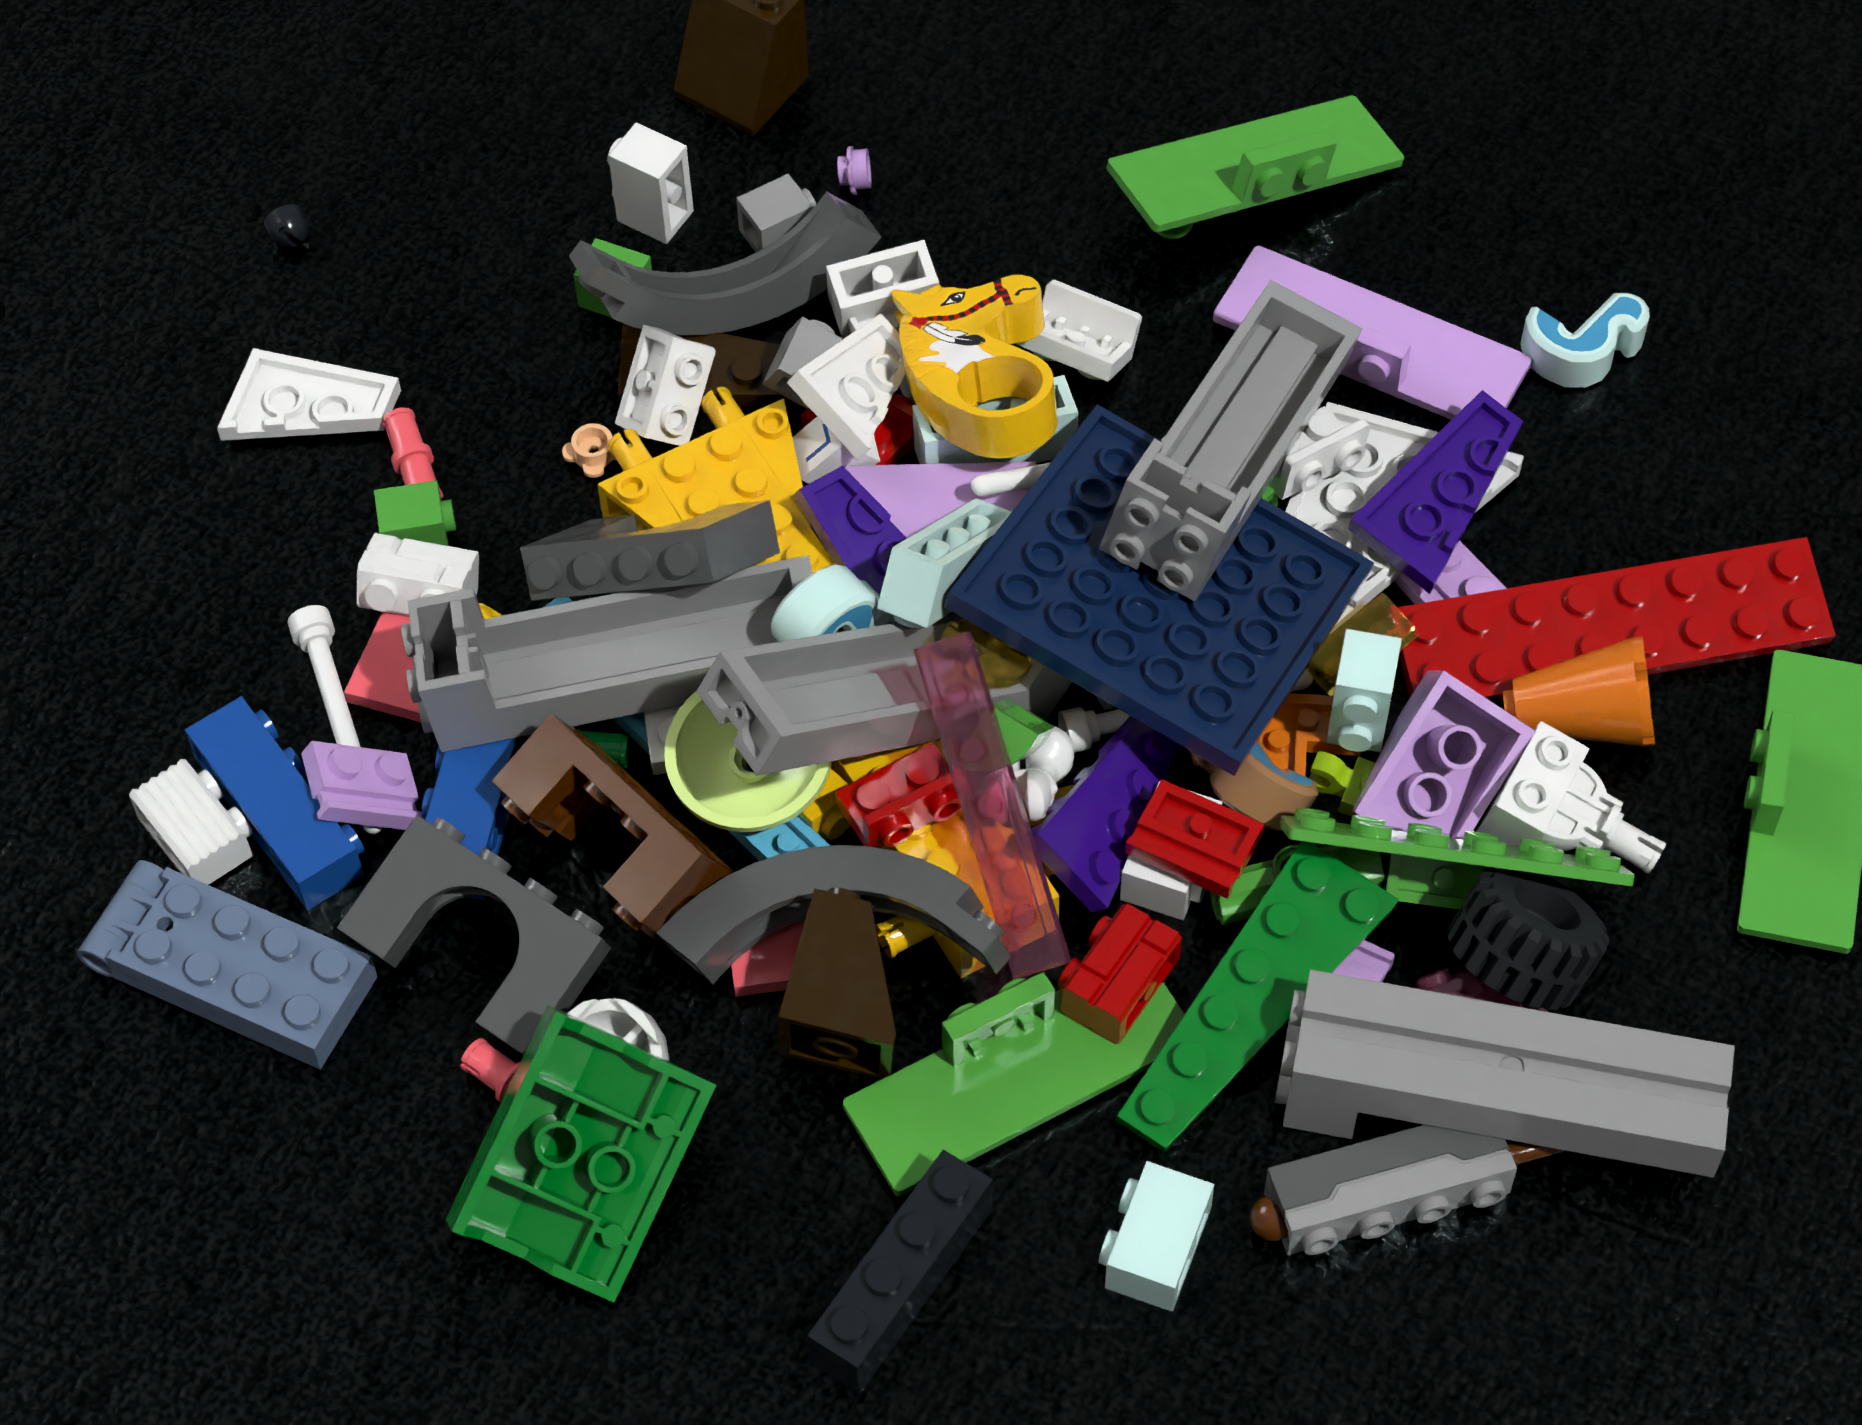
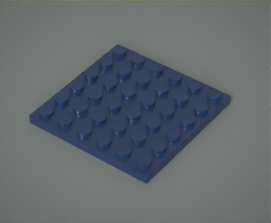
(1185, 667)

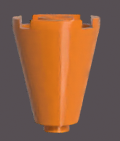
(1590, 696)

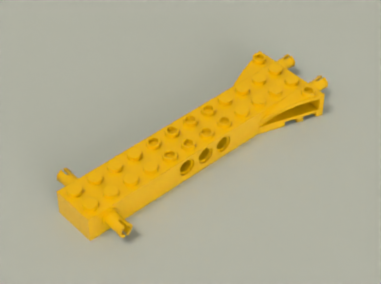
(752, 462)

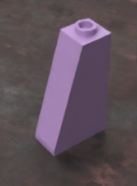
(927, 492)

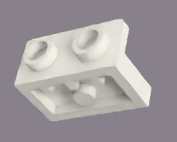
(665, 386)
(1320, 452)

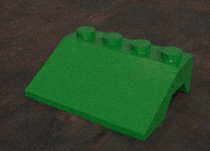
(580, 1153)

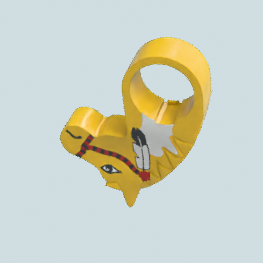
(962, 354)

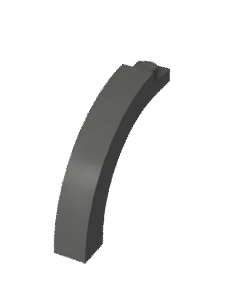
(739, 292)
(778, 890)

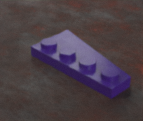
(1434, 496)
(850, 525)
(1090, 826)

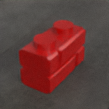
(1119, 972)

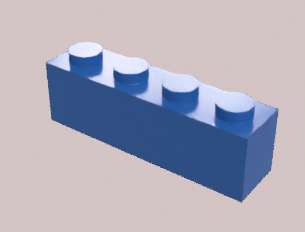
(468, 796)
(277, 802)

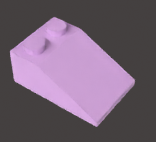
(1443, 758)

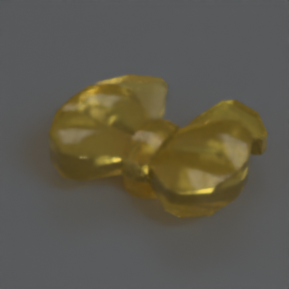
(1000, 662)

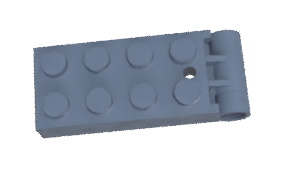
(229, 962)

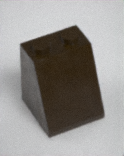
(742, 59)
(837, 990)

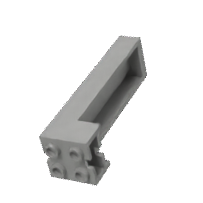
(1229, 440)
(581, 657)
(841, 695)
(1502, 1074)

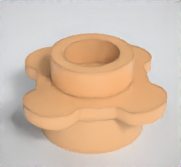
(586, 439)

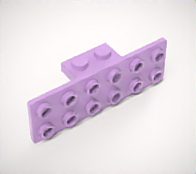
(1398, 346)

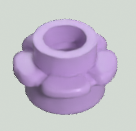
(854, 169)

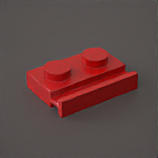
(1194, 838)

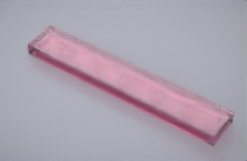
(992, 805)

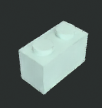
(1363, 690)
(1157, 1235)

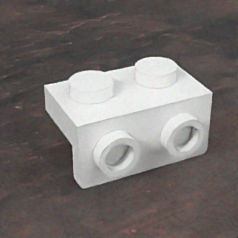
(1085, 332)

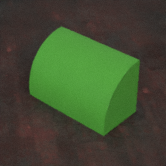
(1021, 729)

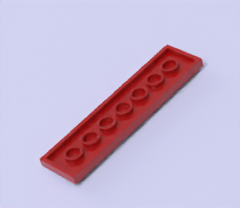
(1684, 608)

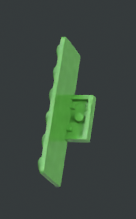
(1254, 163)
(1806, 806)
(1442, 870)
(998, 1077)

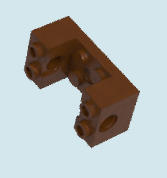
(561, 784)

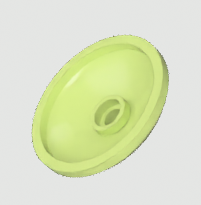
(712, 780)

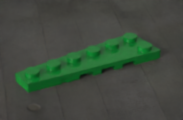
(1304, 923)

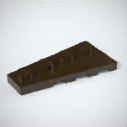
(737, 365)

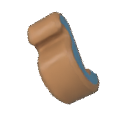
(1260, 788)

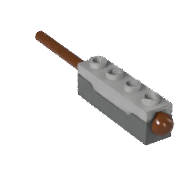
(1385, 1184)

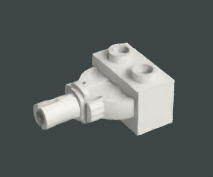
(863, 287)
(1564, 802)

